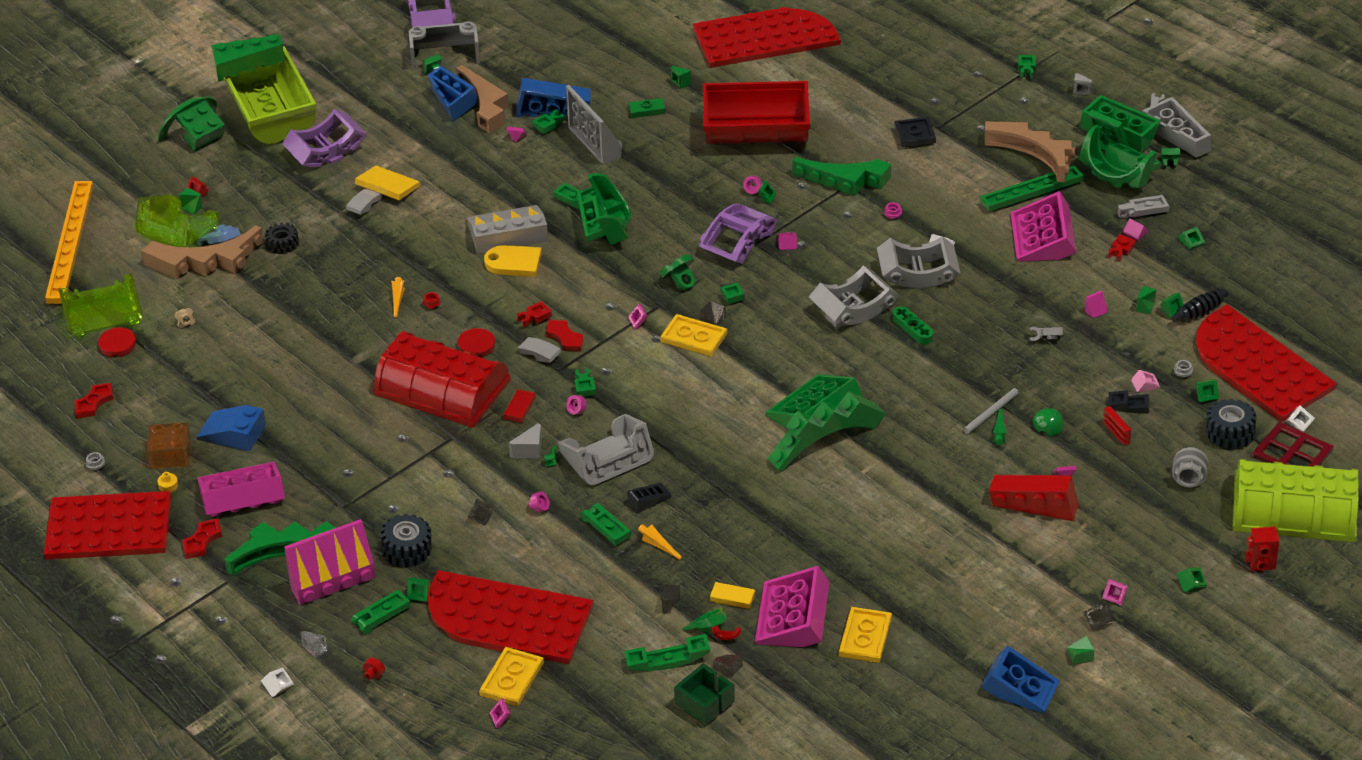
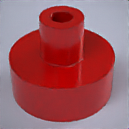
(373, 668)

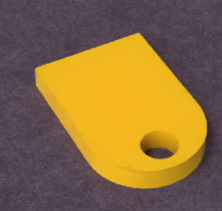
(513, 260)

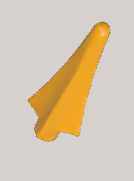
(398, 290)
(653, 537)

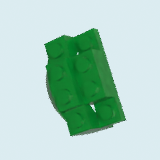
(1120, 164)
(608, 217)

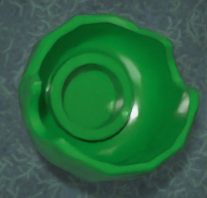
(1049, 421)

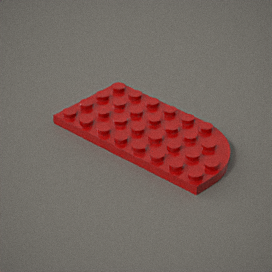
(763, 35)
(1259, 364)
(508, 616)

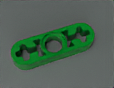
(922, 333)

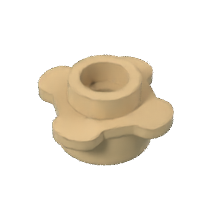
(184, 313)

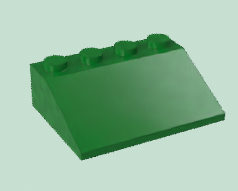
(810, 396)

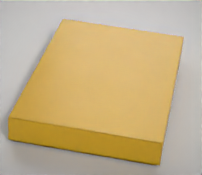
(387, 182)
(693, 335)
(865, 634)
(511, 676)

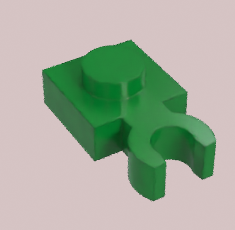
(1026, 65)
(548, 122)
(584, 384)

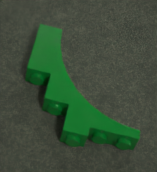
(806, 429)
(268, 543)

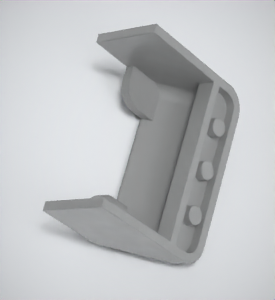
(443, 36)

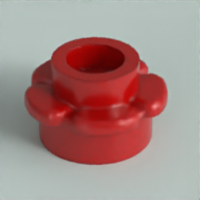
(431, 300)

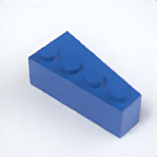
(544, 97)

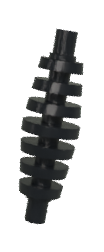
(1199, 305)

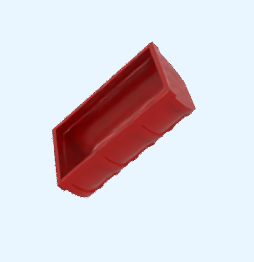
(756, 112)
(439, 379)

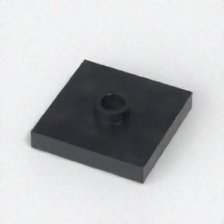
(915, 131)

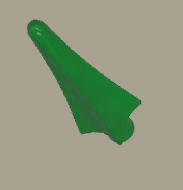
(999, 430)

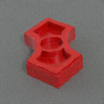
(564, 335)
(93, 400)
(206, 533)

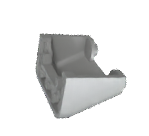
(611, 456)

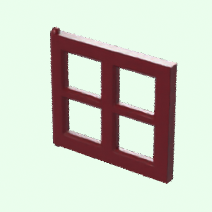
(1293, 450)

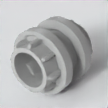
(1190, 467)

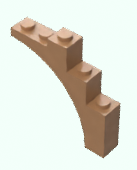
(1017, 136)
(202, 260)

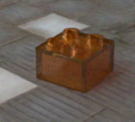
(169, 445)

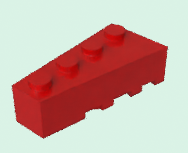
(1036, 494)

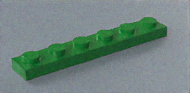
(1028, 189)

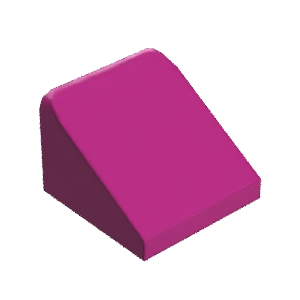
(787, 241)
(1095, 304)

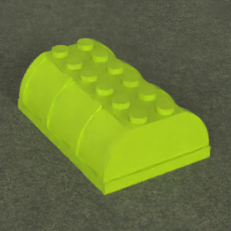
(273, 100)
(1296, 500)

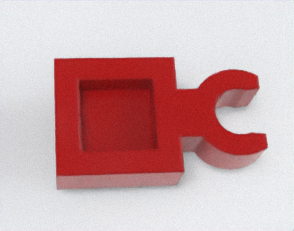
(1120, 246)
(536, 313)

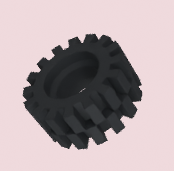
(289, 238)

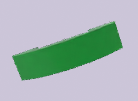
(668, 657)

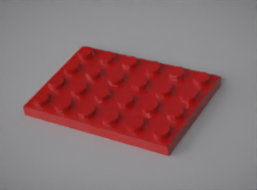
(108, 525)

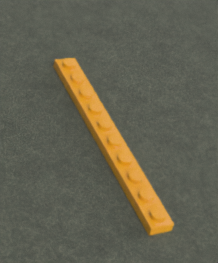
(69, 240)

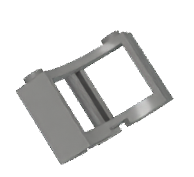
(916, 256)
(830, 298)

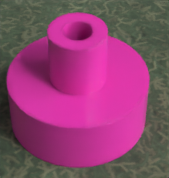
(748, 184)
(576, 404)
(539, 502)

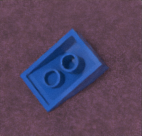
(234, 427)
(1020, 681)

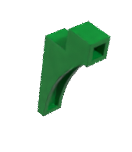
(844, 177)

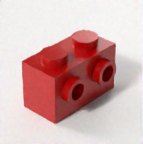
(1262, 548)

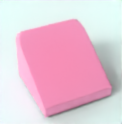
(1145, 381)

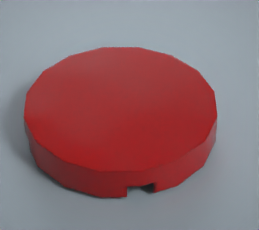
(477, 341)
(116, 342)

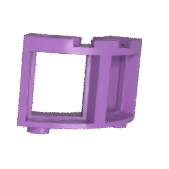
(431, 17)
(299, 140)
(742, 219)

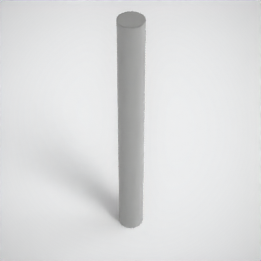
(990, 411)

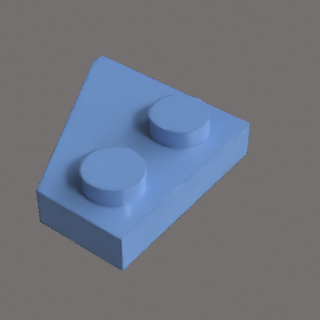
(221, 234)

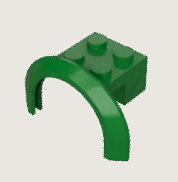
(198, 120)

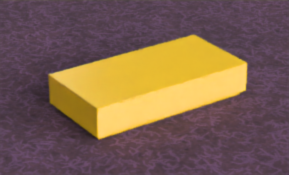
(732, 595)

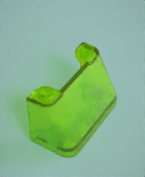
(162, 221)
(101, 307)

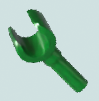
(550, 458)

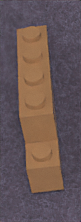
(490, 98)

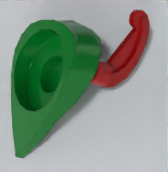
(713, 623)

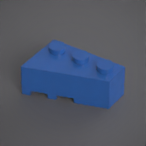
(452, 92)

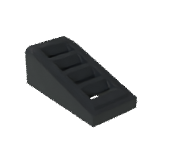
(640, 502)

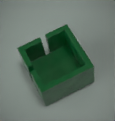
(699, 694)

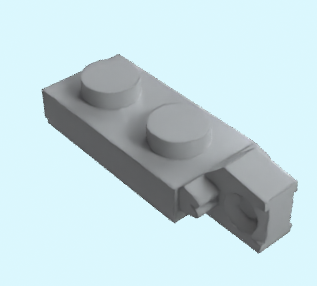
(1143, 206)

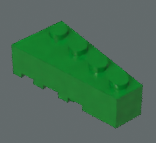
(247, 55)

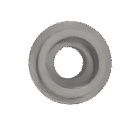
(1183, 368)
(94, 461)

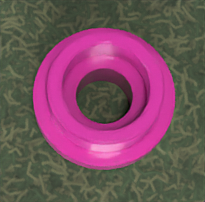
(893, 210)

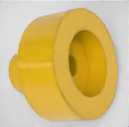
(167, 482)

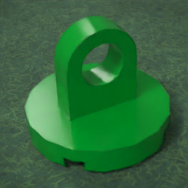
(680, 269)

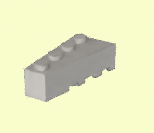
(1180, 127)

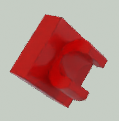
(198, 186)

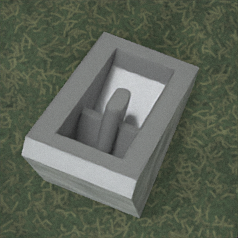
(527, 444)

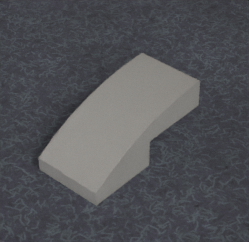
(363, 200)
(540, 349)

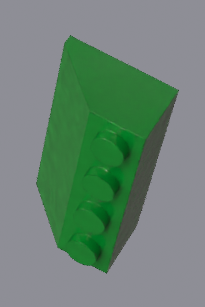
(1137, 125)

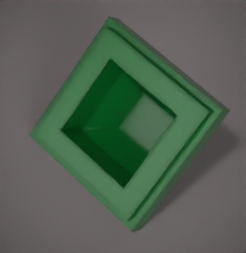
(766, 192)

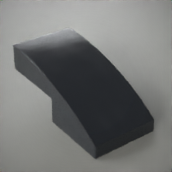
(1131, 404)

